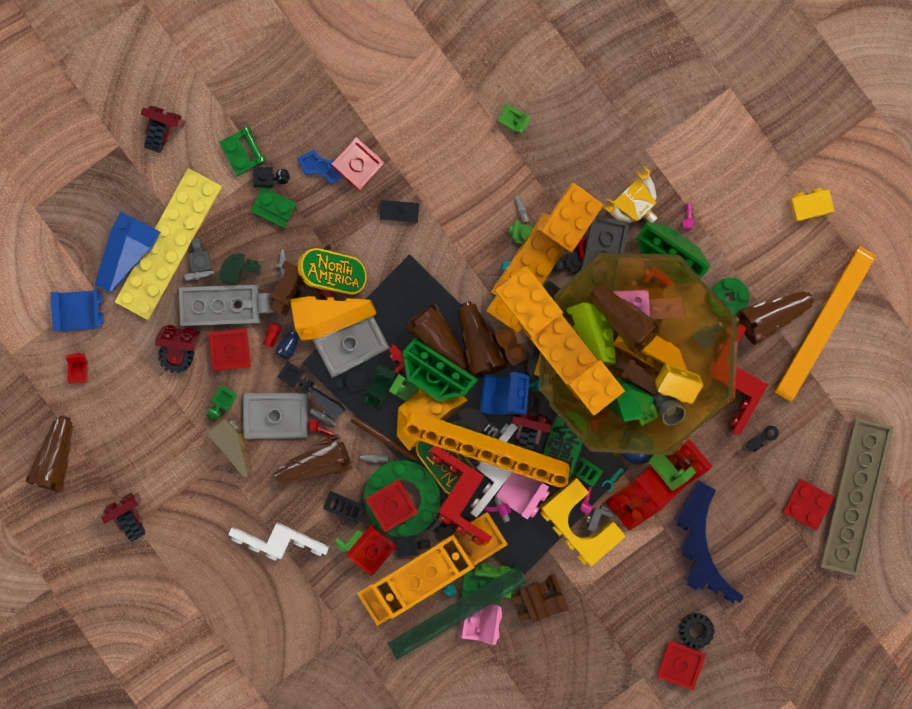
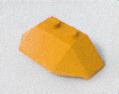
(654, 355)
(426, 405)

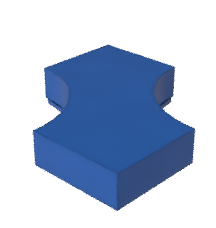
(314, 164)

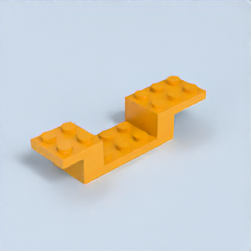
(547, 242)
(558, 341)
(429, 572)

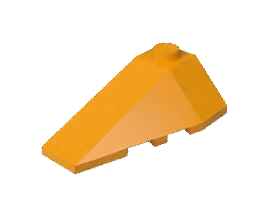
(321, 317)

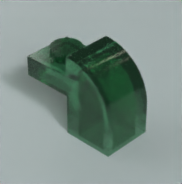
(233, 266)
(379, 387)

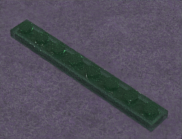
(457, 612)

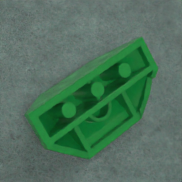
(664, 240)
(435, 373)
(631, 403)

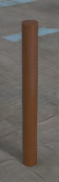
(383, 438)

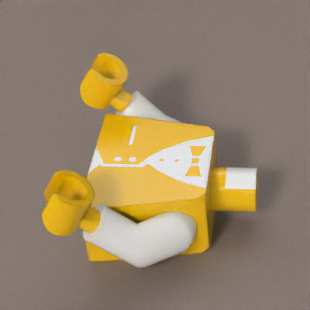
(635, 201)

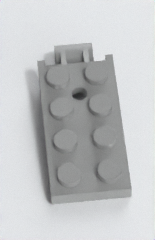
(216, 305)

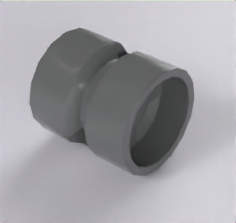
(669, 409)

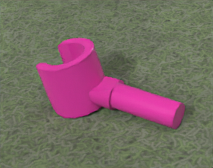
(689, 222)
(585, 506)
(503, 509)

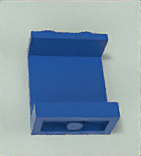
(77, 310)
(504, 394)

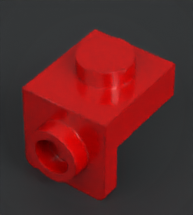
(77, 368)

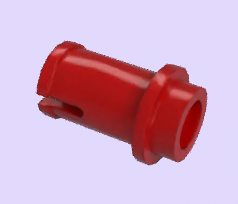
(272, 334)

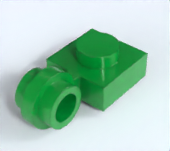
(224, 399)

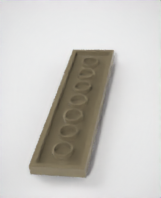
(856, 496)

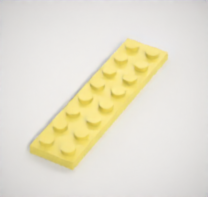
(177, 228)

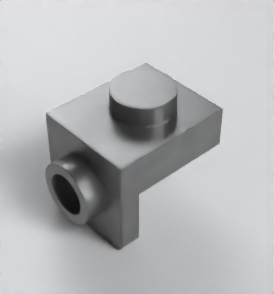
(593, 519)

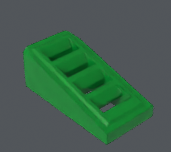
(595, 477)

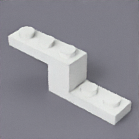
(493, 472)
(278, 541)

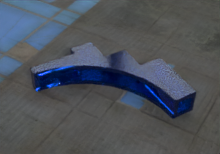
(703, 571)

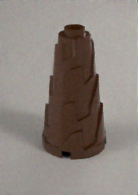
(767, 317)
(629, 322)
(434, 332)
(481, 351)
(52, 459)
(318, 461)

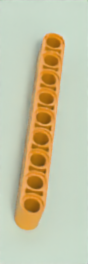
(824, 323)
(486, 449)

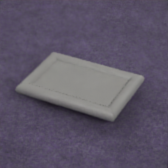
(351, 346)
(275, 415)

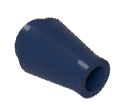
(288, 345)

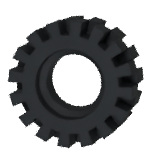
(708, 630)

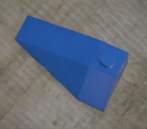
(125, 247)

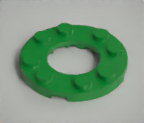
(427, 487)

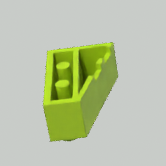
(594, 331)

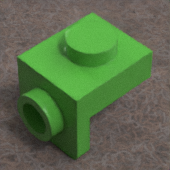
(513, 119)
(343, 546)

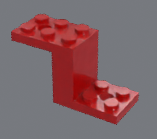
(749, 387)
(650, 493)
(459, 496)

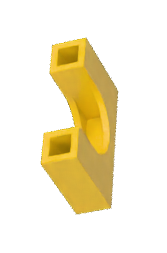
(589, 548)

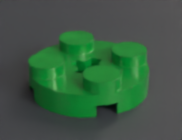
(735, 286)

